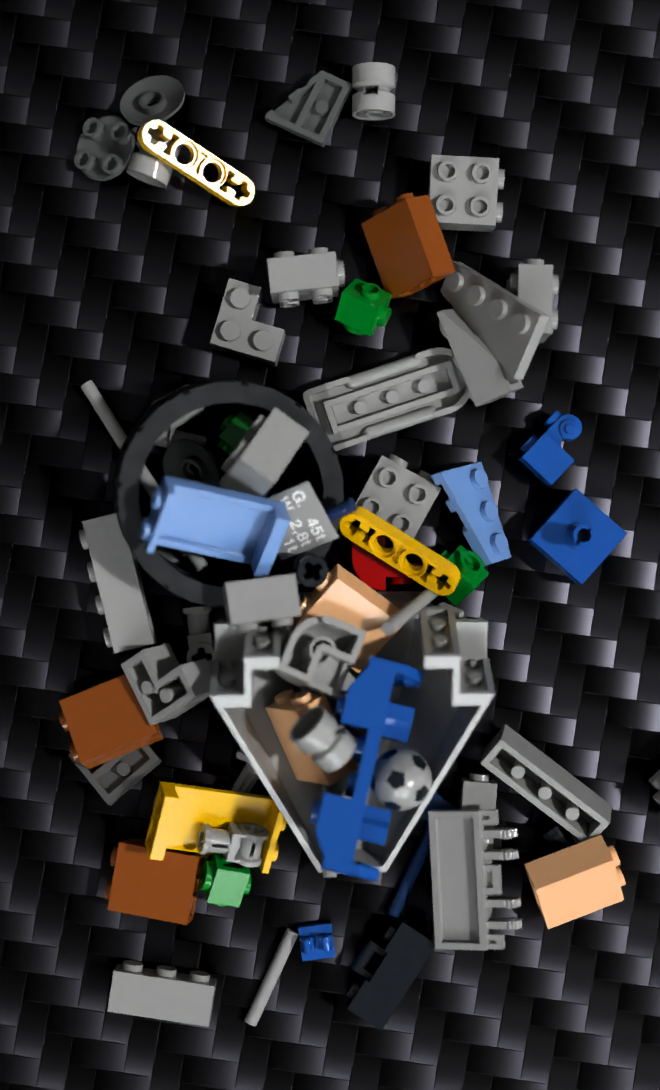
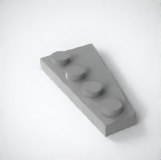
(497, 317)

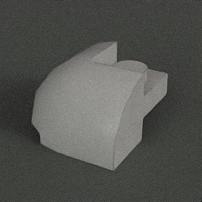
(321, 654)

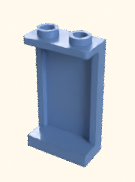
(216, 523)

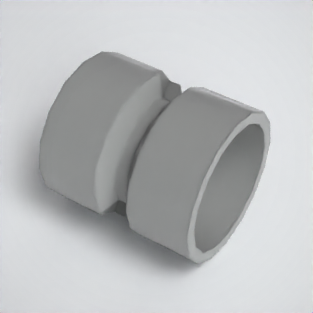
(373, 87)
(148, 167)
(320, 735)

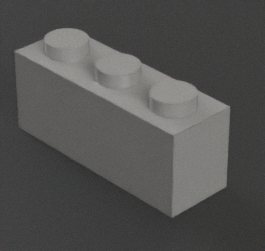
(162, 993)

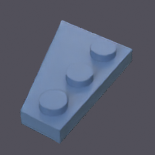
(474, 503)

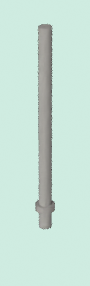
(119, 437)

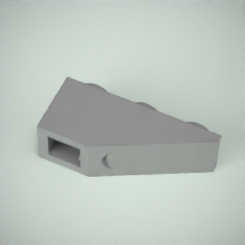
(482, 372)

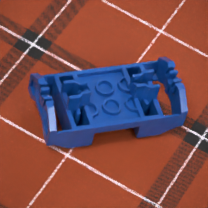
(369, 716)

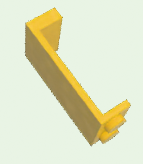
(184, 808)

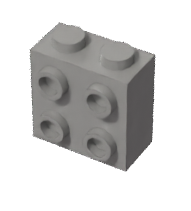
(466, 192)
(305, 277)
(536, 286)
(399, 494)

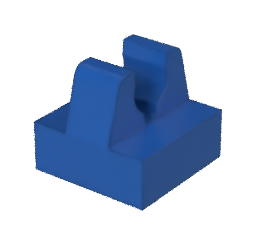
(316, 941)

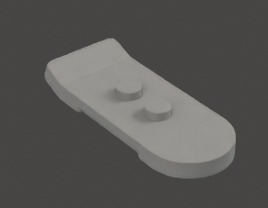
(388, 397)

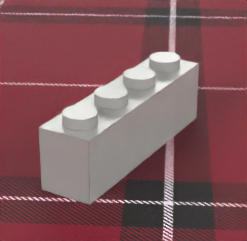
(119, 585)
(546, 784)

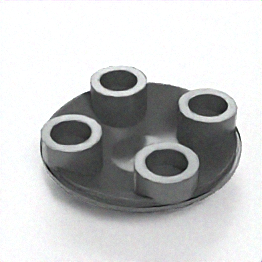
(104, 147)

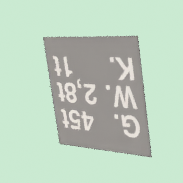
(308, 522)

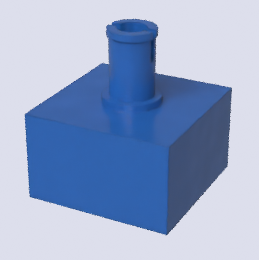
(577, 536)

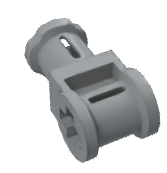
(199, 632)
(238, 843)

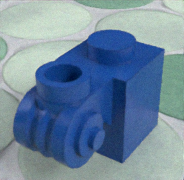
(544, 454)

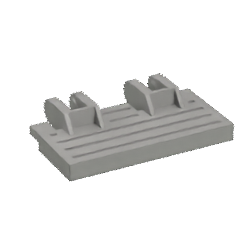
(464, 879)

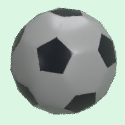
(401, 779)

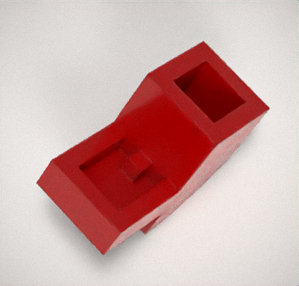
(373, 570)

